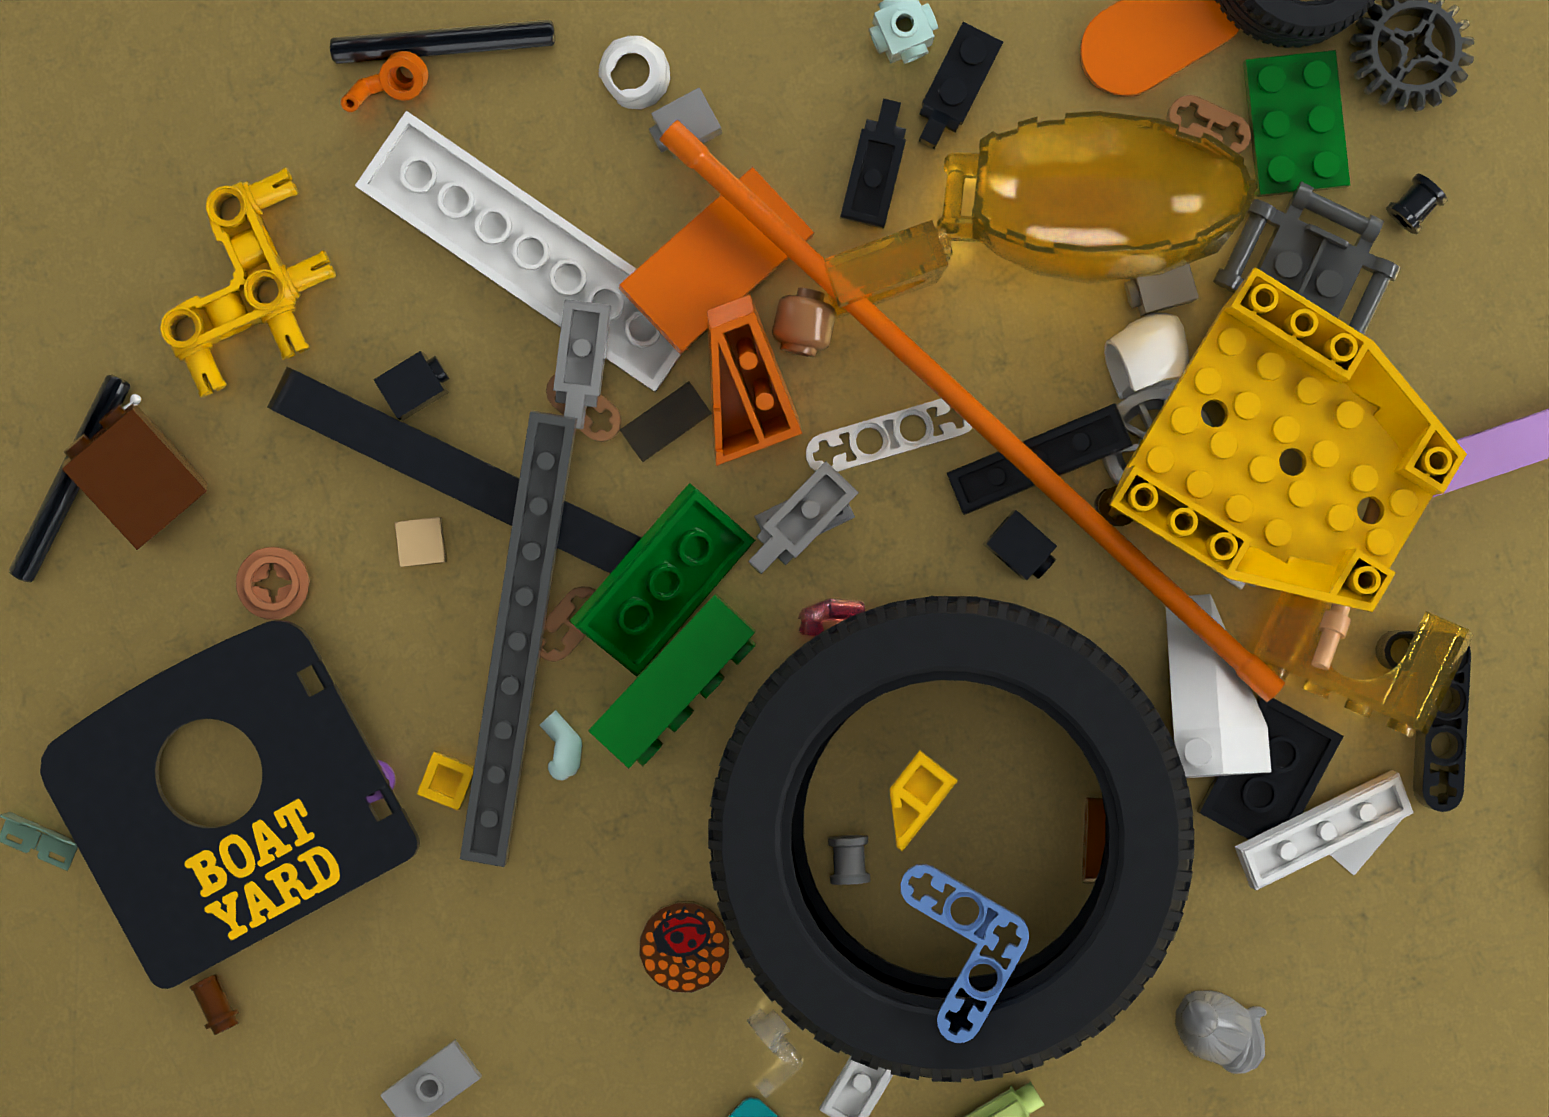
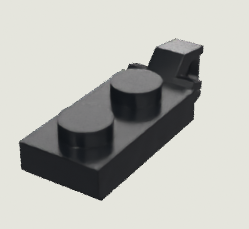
(957, 82)
(875, 168)

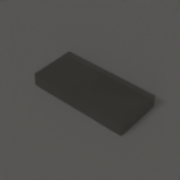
(665, 421)

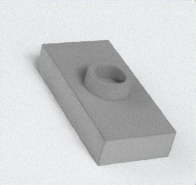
(432, 1083)

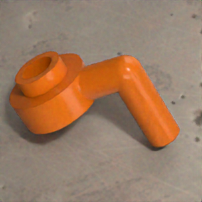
(389, 80)

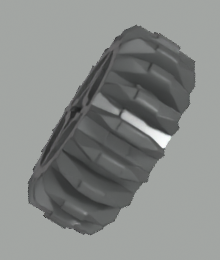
(1428, 56)

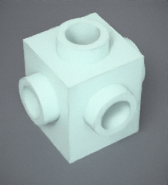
(899, 44)

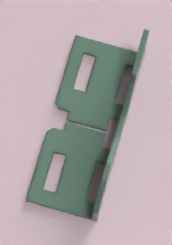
(52, 842)

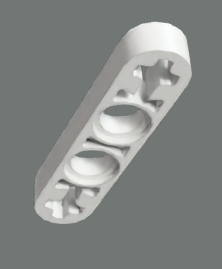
(889, 428)

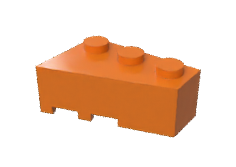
(746, 384)

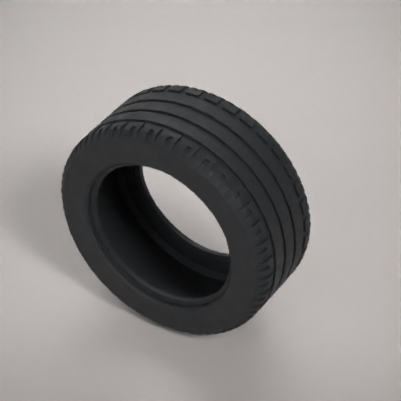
(881, 1009)

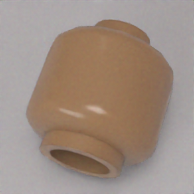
(804, 323)

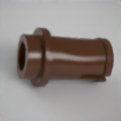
(214, 1005)

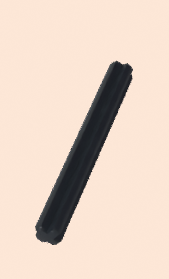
(443, 41)
(63, 489)

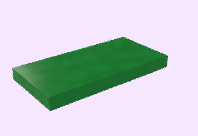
(662, 580)

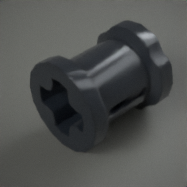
(1417, 203)

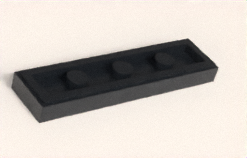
(1061, 448)

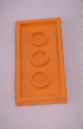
(708, 265)

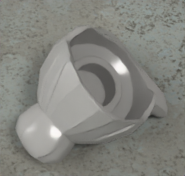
(1221, 1030)

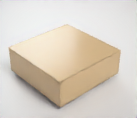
(420, 542)

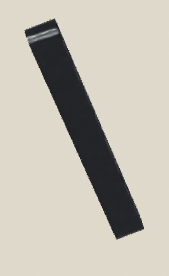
(438, 464)

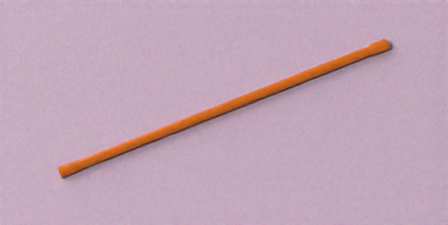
(1247, 665)

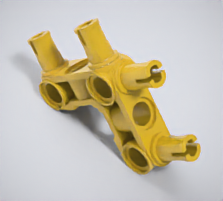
(238, 304)

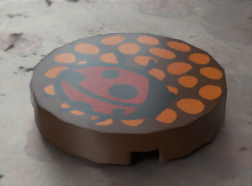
(684, 947)

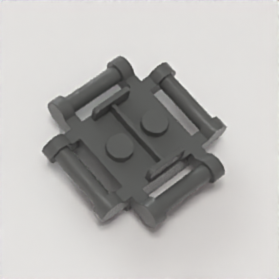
(1312, 259)

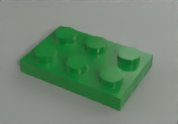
(1296, 122)

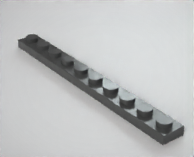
(518, 637)

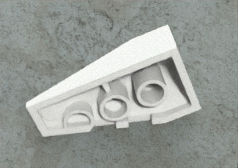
(1213, 709)

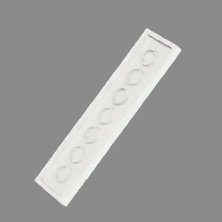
(511, 240)

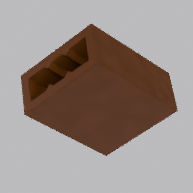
(133, 474)

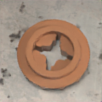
(259, 599)

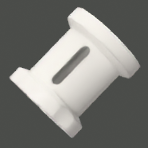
(849, 859)

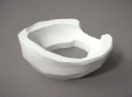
(658, 79)

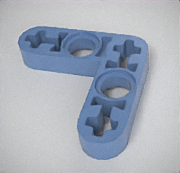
(981, 933)

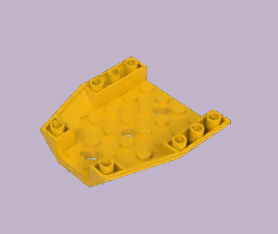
(1305, 386)

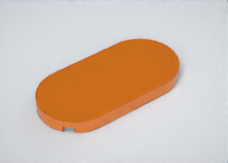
(1149, 41)

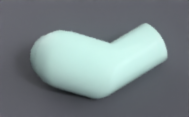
(567, 747)

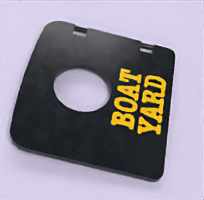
(210, 891)

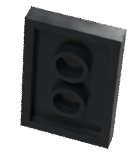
(1264, 800)

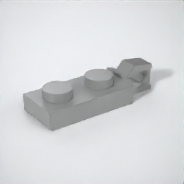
(581, 357)
(803, 517)

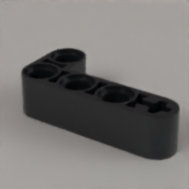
(1450, 721)

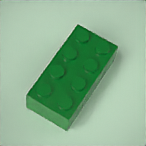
(672, 680)

